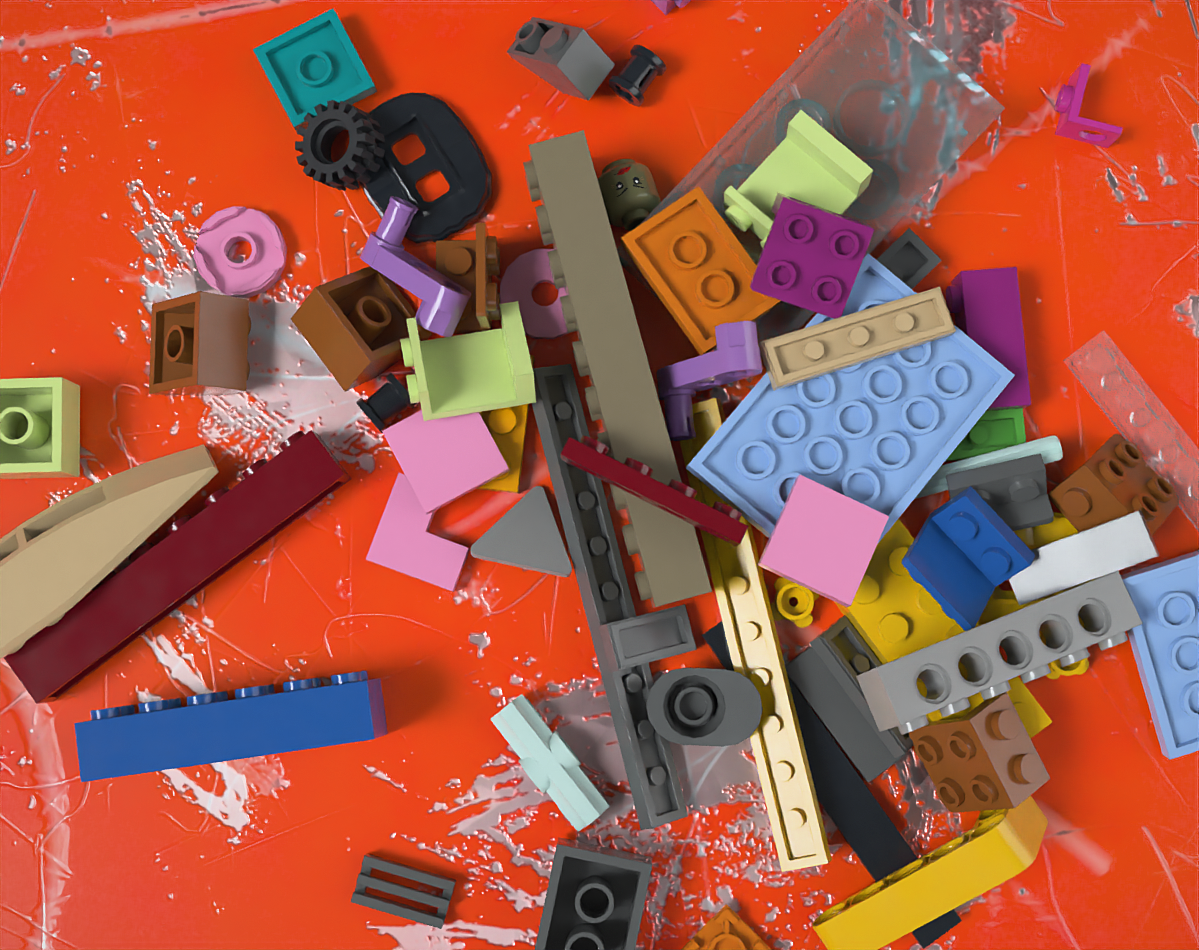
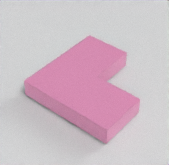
(406, 546)

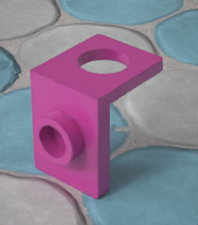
(1069, 104)

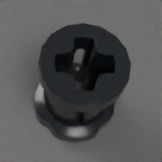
(637, 75)
(386, 403)

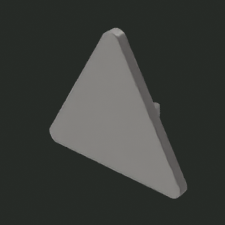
(526, 538)

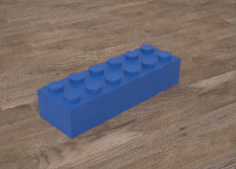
(226, 730)

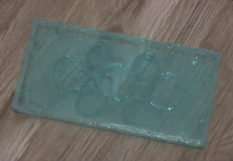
(881, 97)

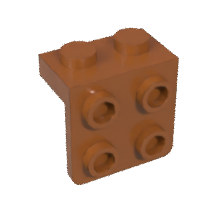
(1114, 485)
(981, 758)

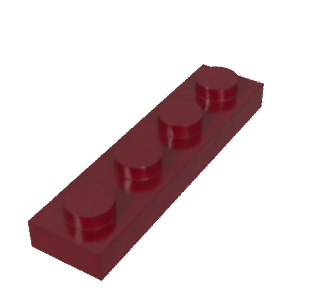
(636, 480)

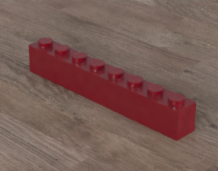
(178, 566)

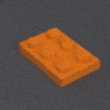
(697, 268)

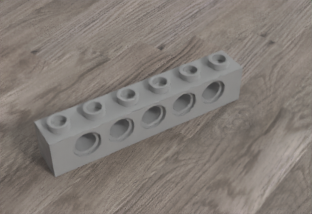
(893, 688)

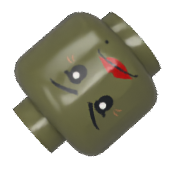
(628, 193)

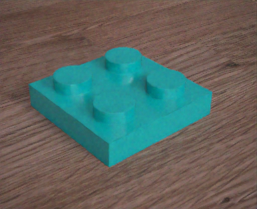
(314, 67)

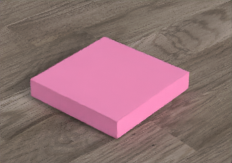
(445, 456)
(823, 540)

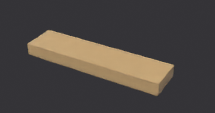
(856, 338)

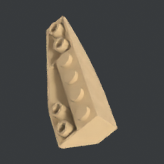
(82, 538)

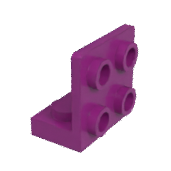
(811, 256)

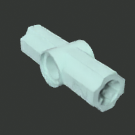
(550, 762)

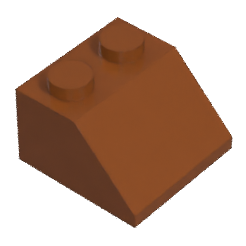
(356, 325)
(199, 345)

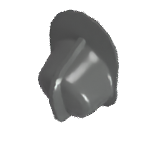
(704, 707)

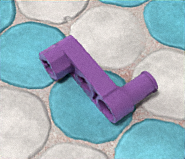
(441, 297)
(733, 360)

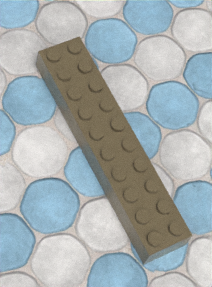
(614, 359)

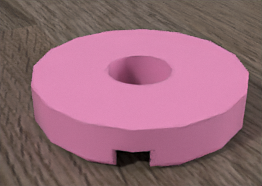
(255, 273)
(518, 284)

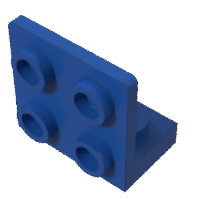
(964, 556)

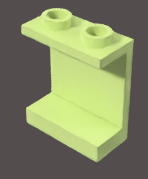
(803, 166)
(470, 369)

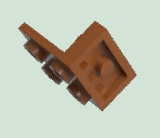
(472, 267)

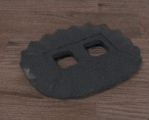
(448, 150)

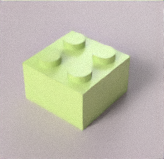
(39, 428)

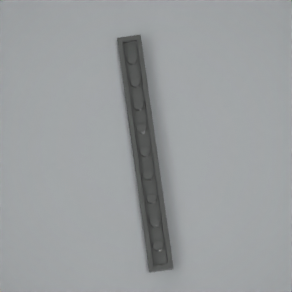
(605, 598)

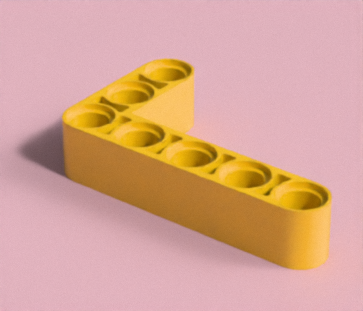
(938, 882)

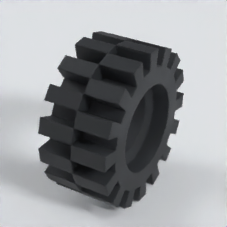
(321, 135)

